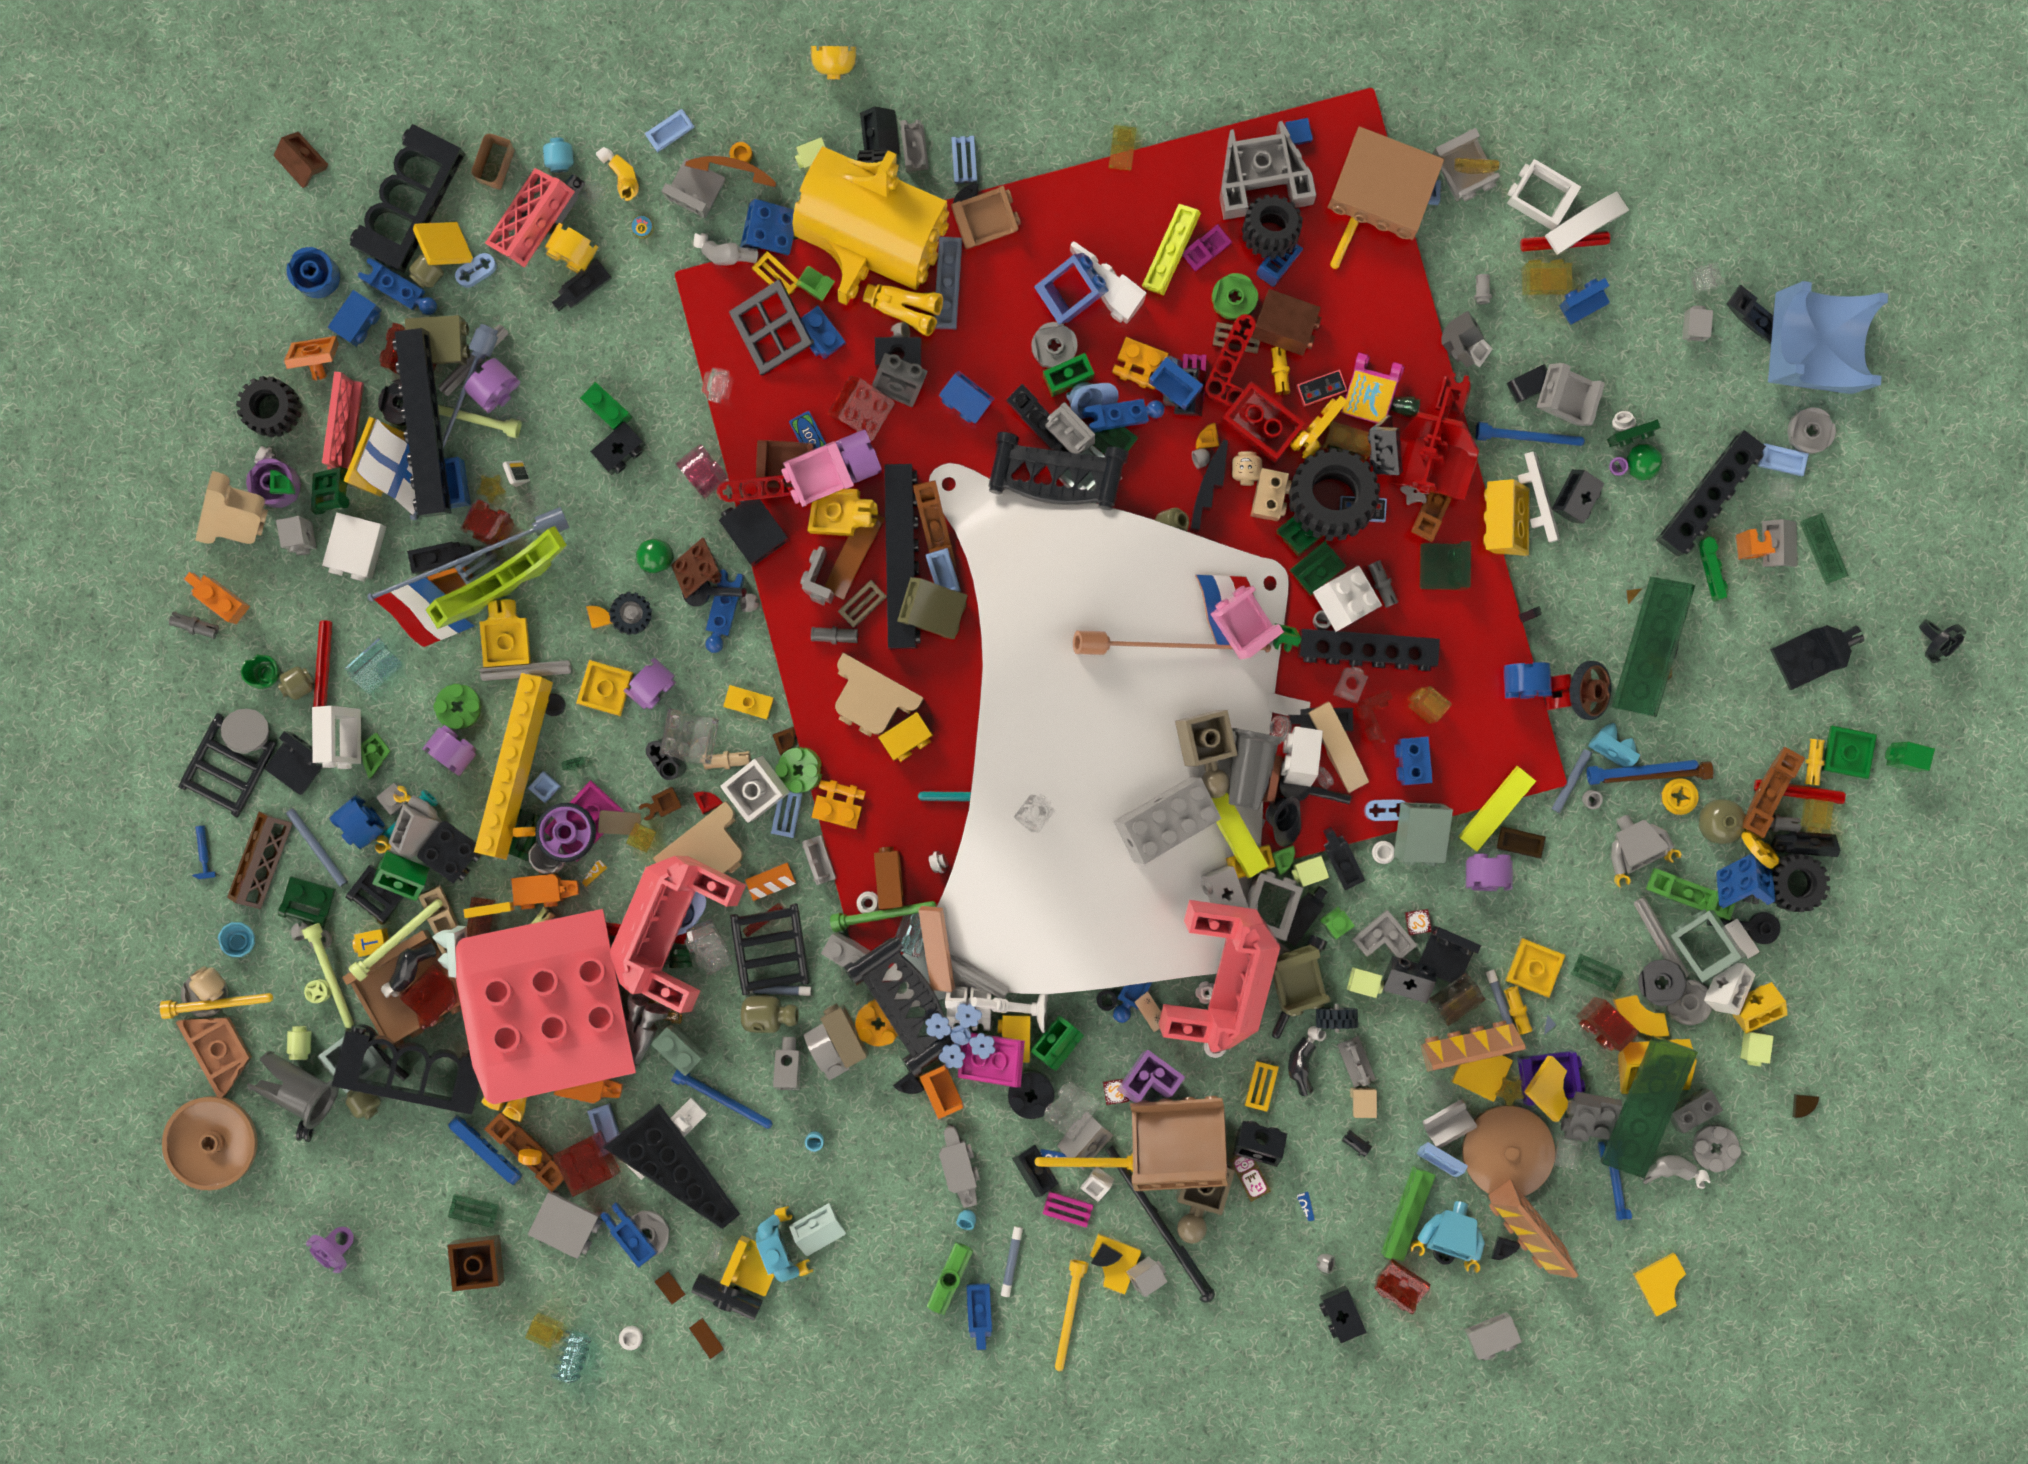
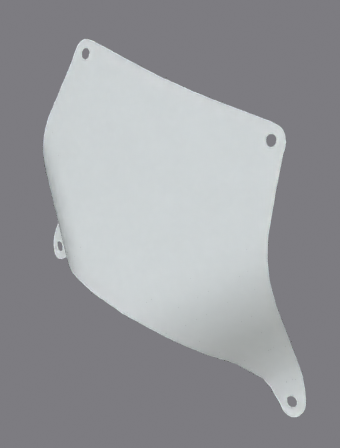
(1090, 737)

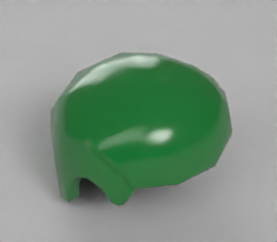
(1644, 461)
(654, 556)
(252, 671)

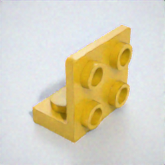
(747, 1268)

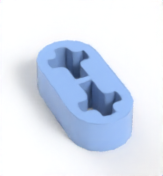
(479, 274)
(1387, 816)

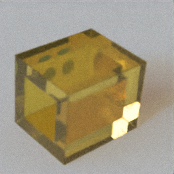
(1817, 815)
(545, 1331)

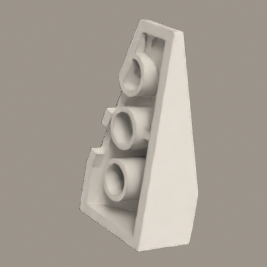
(1123, 295)

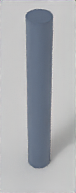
(1571, 781)

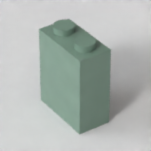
(1423, 833)
(679, 1049)

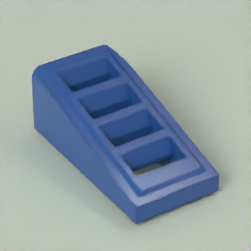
(1272, 274)

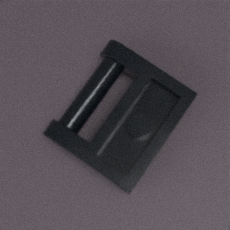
(385, 897)

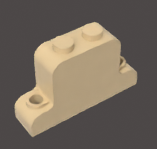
(230, 512)
(871, 697)
(709, 842)

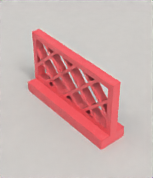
(538, 222)
(342, 421)

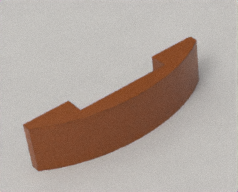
(703, 163)
(1430, 515)
(933, 518)
(851, 558)
(1770, 791)
(515, 1138)

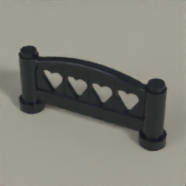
(1011, 457)
(871, 970)

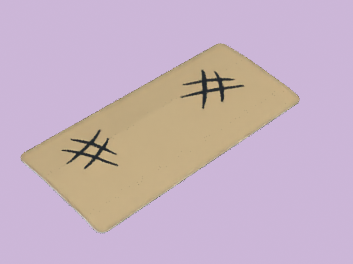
(1149, 1010)

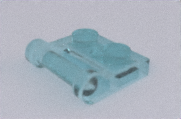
(910, 934)

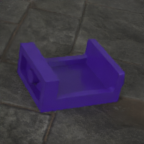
(1569, 1060)

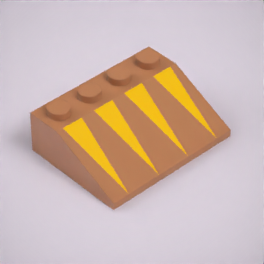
(1471, 1047)
(1532, 1230)

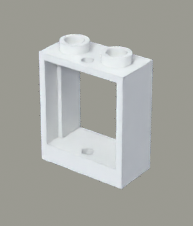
(1555, 179)
(324, 736)

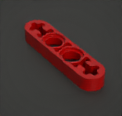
(761, 489)

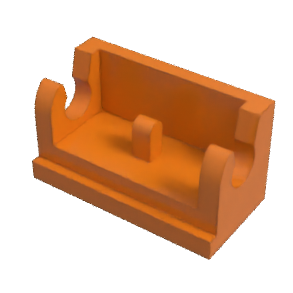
(1750, 547)

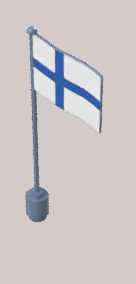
(385, 454)

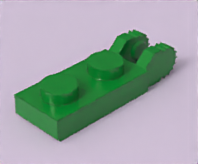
(1712, 568)

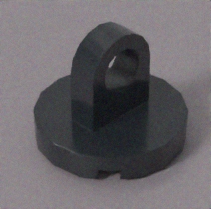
(1942, 642)

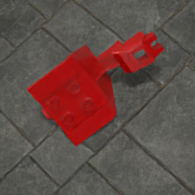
(1439, 450)

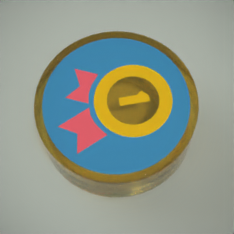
(642, 226)

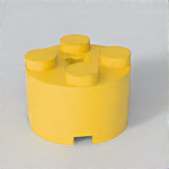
(571, 248)

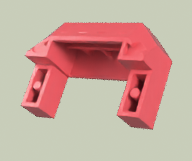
(654, 923)
(1240, 982)

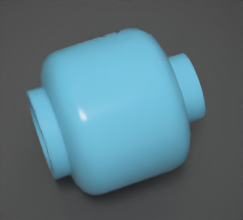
(558, 155)

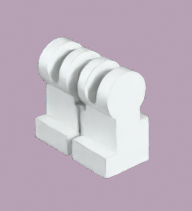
(960, 995)

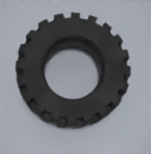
(1342, 468)

